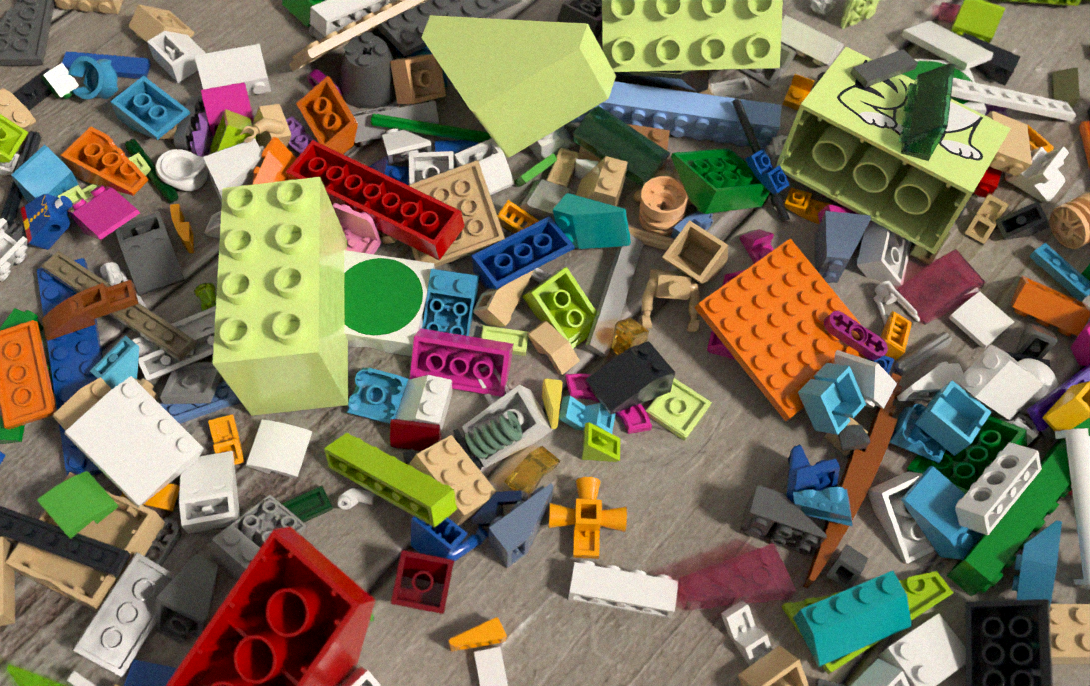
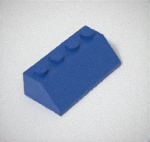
(520, 253)

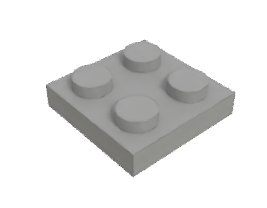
(191, 384)

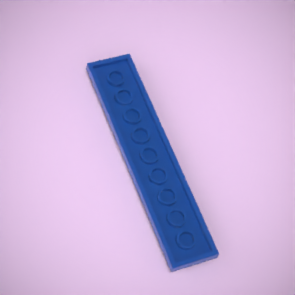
(70, 363)

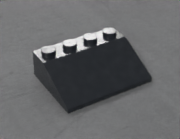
(681, 80)
(1008, 643)

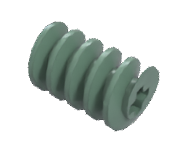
(495, 437)

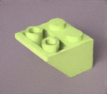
(857, 10)

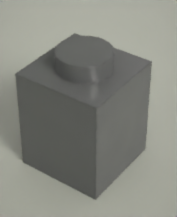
(847, 567)

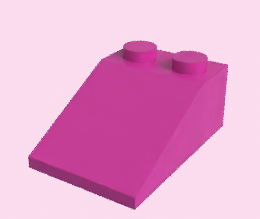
(102, 212)

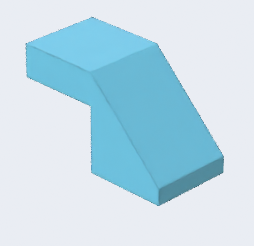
(577, 414)

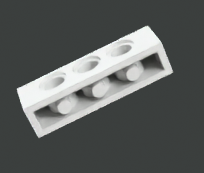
(998, 488)

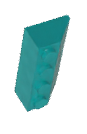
(854, 618)

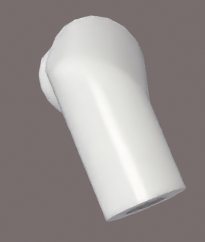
(353, 497)

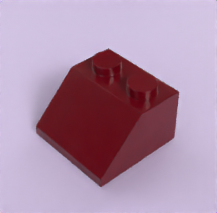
(422, 581)

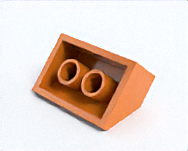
(329, 116)
(1050, 307)

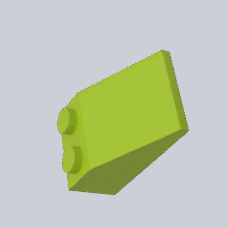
(563, 306)

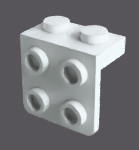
(11, 253)

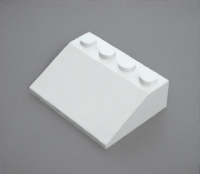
(134, 441)

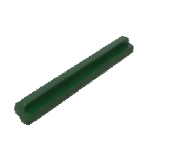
(166, 190)

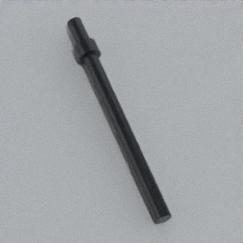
(777, 199)

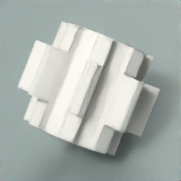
(822, 6)

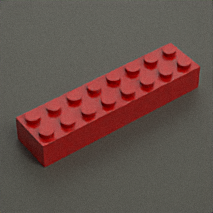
(394, 206)

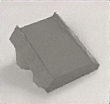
(543, 198)

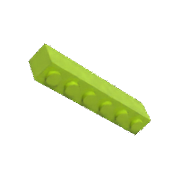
(391, 479)

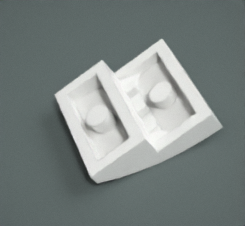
(981, 320)
(279, 448)

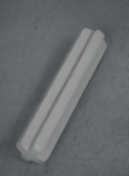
(923, 353)

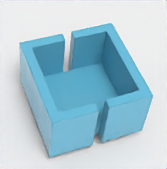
(830, 395)
(953, 417)

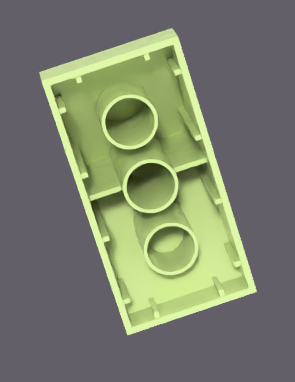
(521, 73)

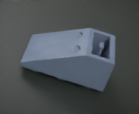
(514, 534)

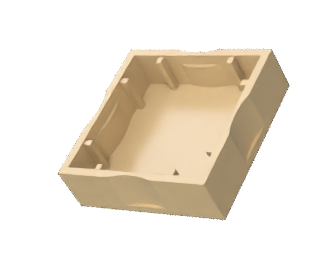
(124, 528)

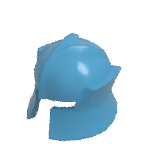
(99, 77)

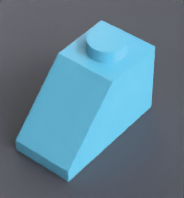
(118, 363)

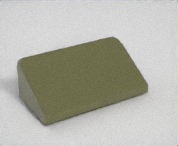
(1066, 86)

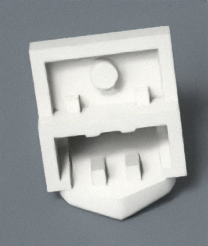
(1042, 178)

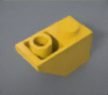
(1070, 408)

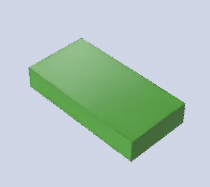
(534, 171)

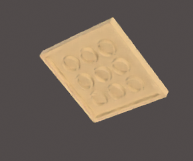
(466, 191)

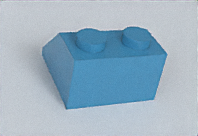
(43, 175)

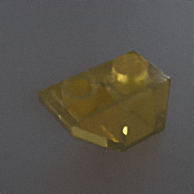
(628, 334)

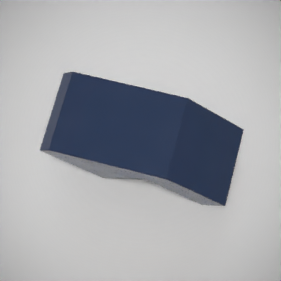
(494, 506)

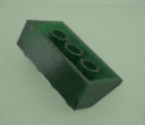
(926, 112)
(609, 136)

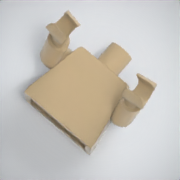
(268, 124)
(670, 285)

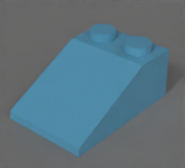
(148, 109)
(933, 508)
(1038, 565)

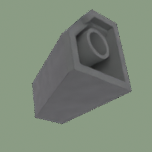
(187, 600)

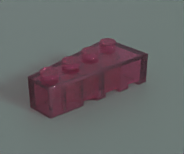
(748, 577)

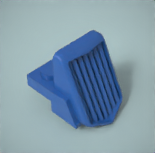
(807, 477)

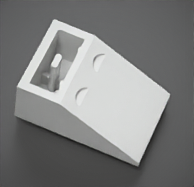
(209, 493)

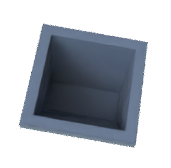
(836, 241)

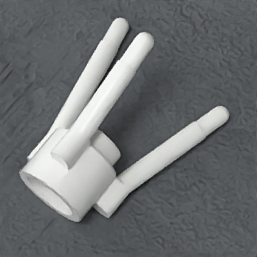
(111, 274)
(888, 294)

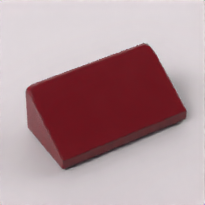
(413, 434)

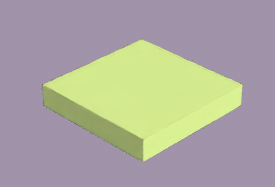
(679, 409)

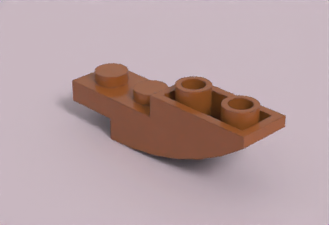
(84, 307)

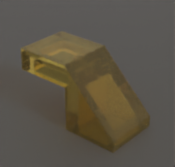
(532, 470)

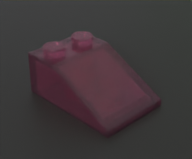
(942, 286)

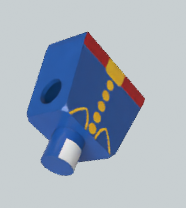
(46, 219)

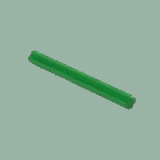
(429, 128)

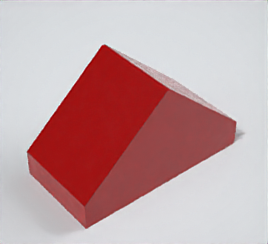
(282, 623)

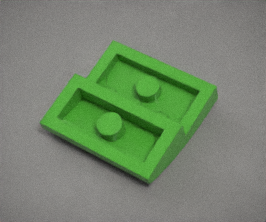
(77, 503)

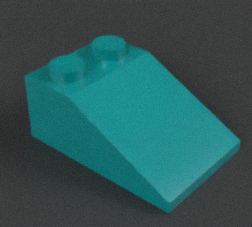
(591, 222)

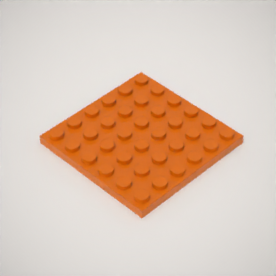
(775, 324)

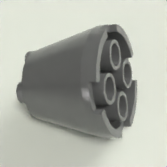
(367, 72)

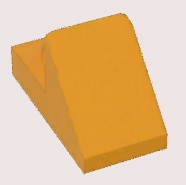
(798, 91)

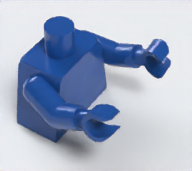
(444, 539)

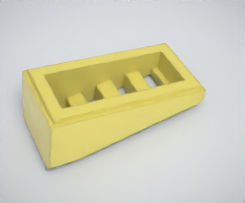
(552, 398)

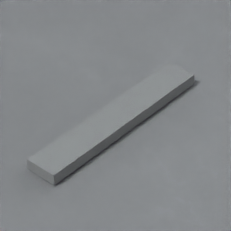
(614, 297)

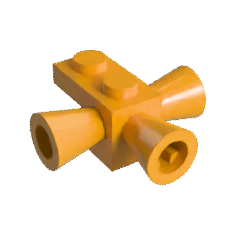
(587, 518)

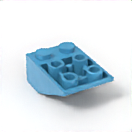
(450, 301)

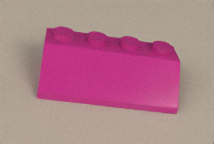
(461, 359)

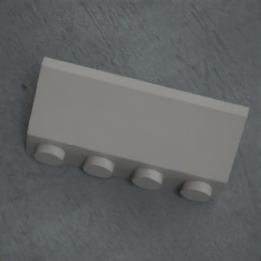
(422, 111)

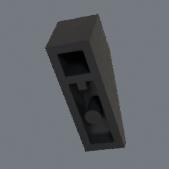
(1002, 62)

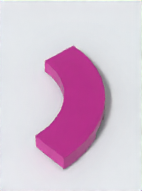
(634, 418)

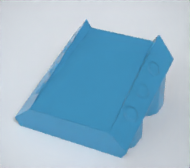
(377, 395)
(912, 437)
(827, 504)

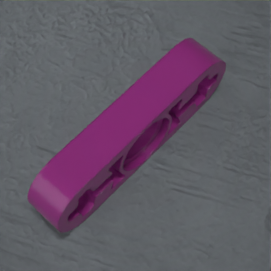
(866, 336)

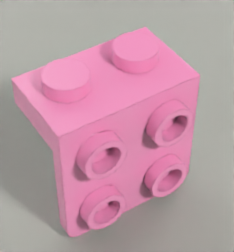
(358, 229)

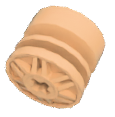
(662, 205)
(1072, 222)

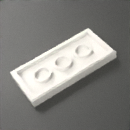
(947, 45)

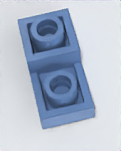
(698, 218)

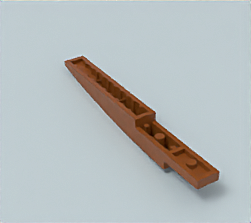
(857, 479)

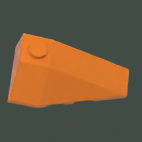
(101, 162)
(275, 164)

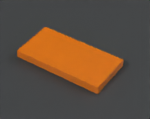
(24, 376)

